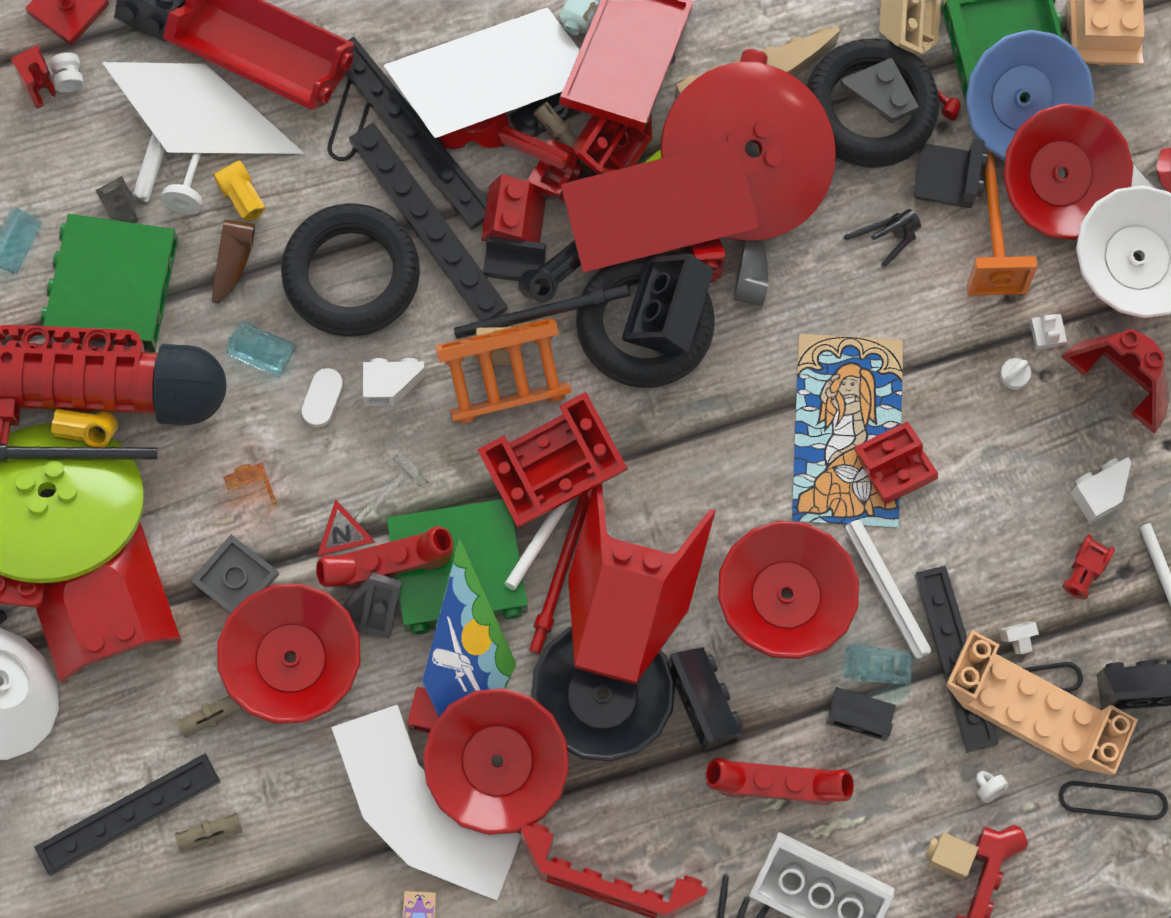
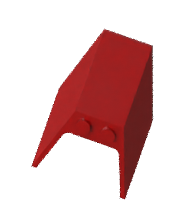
(628, 595)

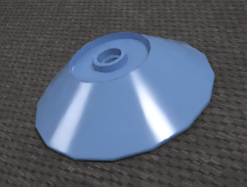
(1030, 63)

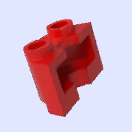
(549, 178)

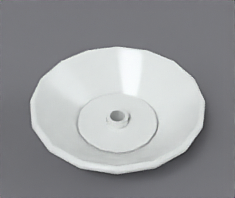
(1110, 234)
(26, 696)

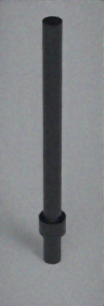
(597, 297)
(116, 453)

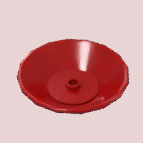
(1087, 150)
(795, 560)
(280, 623)
(462, 770)

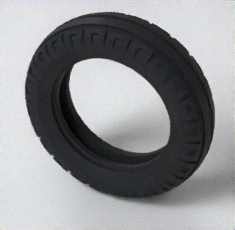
(883, 150)
(342, 220)
(627, 368)

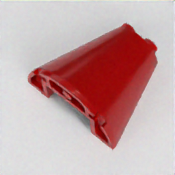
(1136, 357)

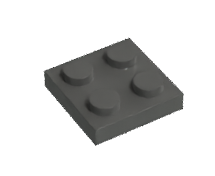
(233, 574)

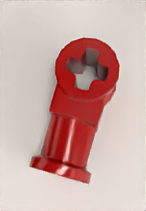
(1090, 562)

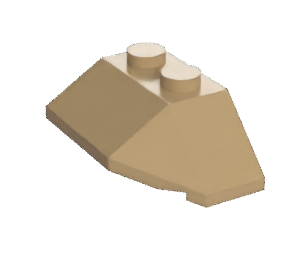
(911, 23)

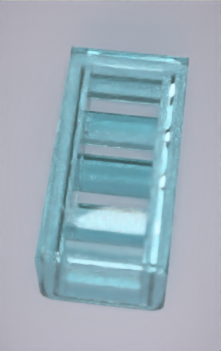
(852, 661)

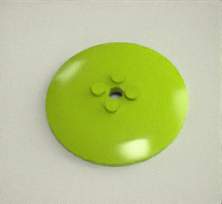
(78, 526)

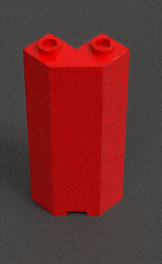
(264, 46)

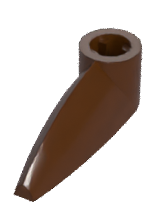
(233, 254)

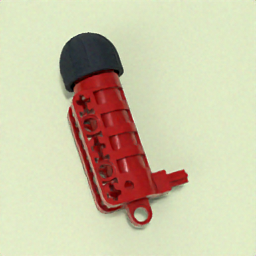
(175, 384)

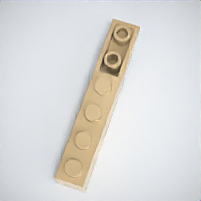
(792, 57)

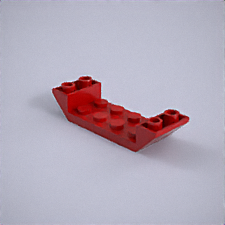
(538, 844)

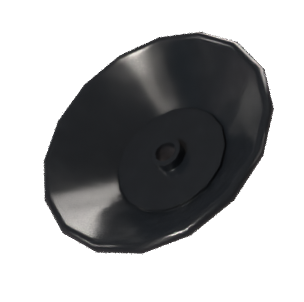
(596, 726)

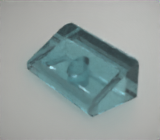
(16, 238)
(260, 349)

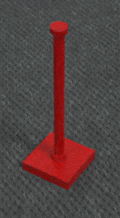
(66, 17)

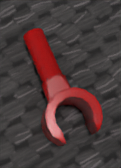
(952, 107)

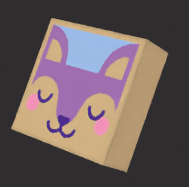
(419, 904)

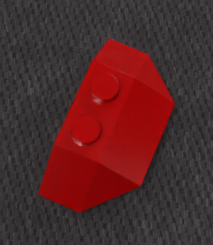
(611, 145)

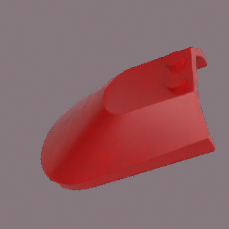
(107, 610)

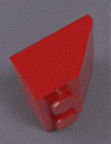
(513, 210)

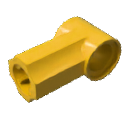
(237, 185)
(83, 427)

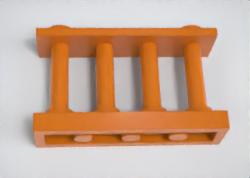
(482, 347)

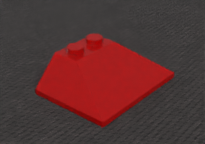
(553, 461)

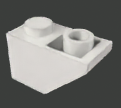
(390, 382)
(1102, 492)

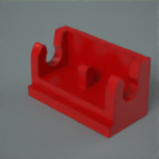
(33, 74)

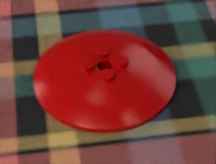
(778, 115)

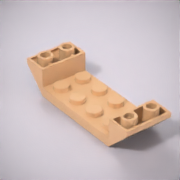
(1038, 709)

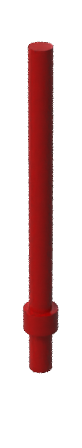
(544, 621)

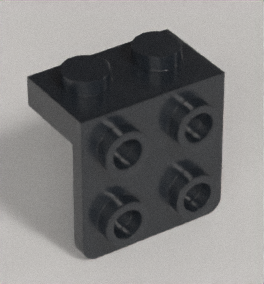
(146, 15)
(950, 174)

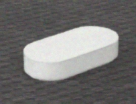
(322, 397)

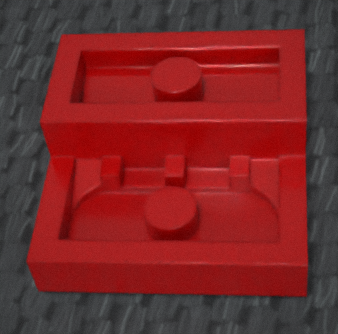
(896, 463)

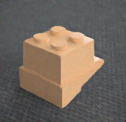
(1106, 30)

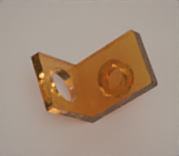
(247, 474)

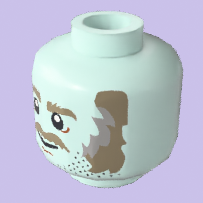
(578, 15)

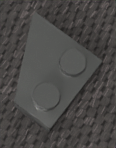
(882, 90)
(375, 605)

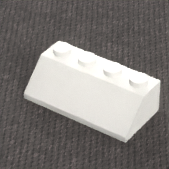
(816, 885)

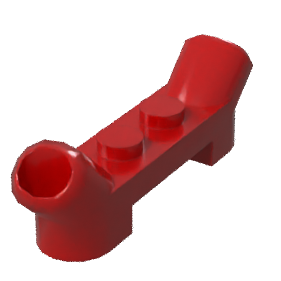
(387, 559)
(779, 782)
(993, 850)

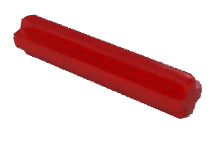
(535, 147)

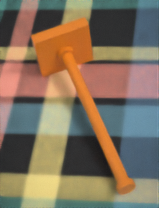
(999, 273)

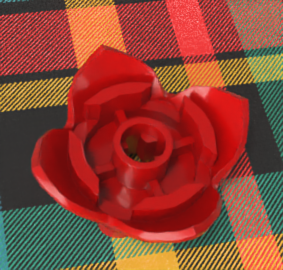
(483, 133)

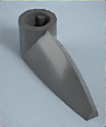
(752, 274)

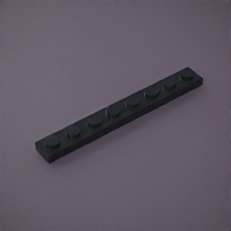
(416, 137)
(428, 223)

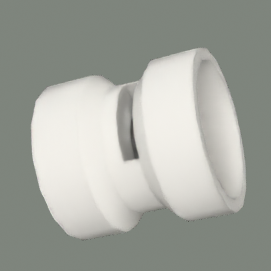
(66, 72)

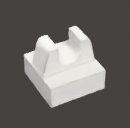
(1048, 331)
(1019, 636)

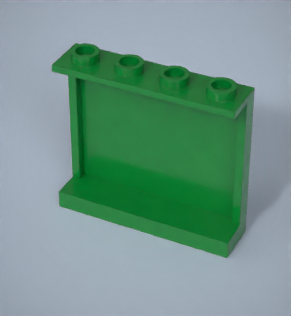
(981, 23)
(111, 276)
(493, 551)

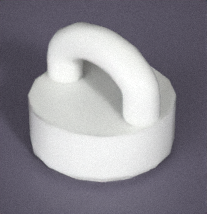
(1015, 373)
(992, 787)

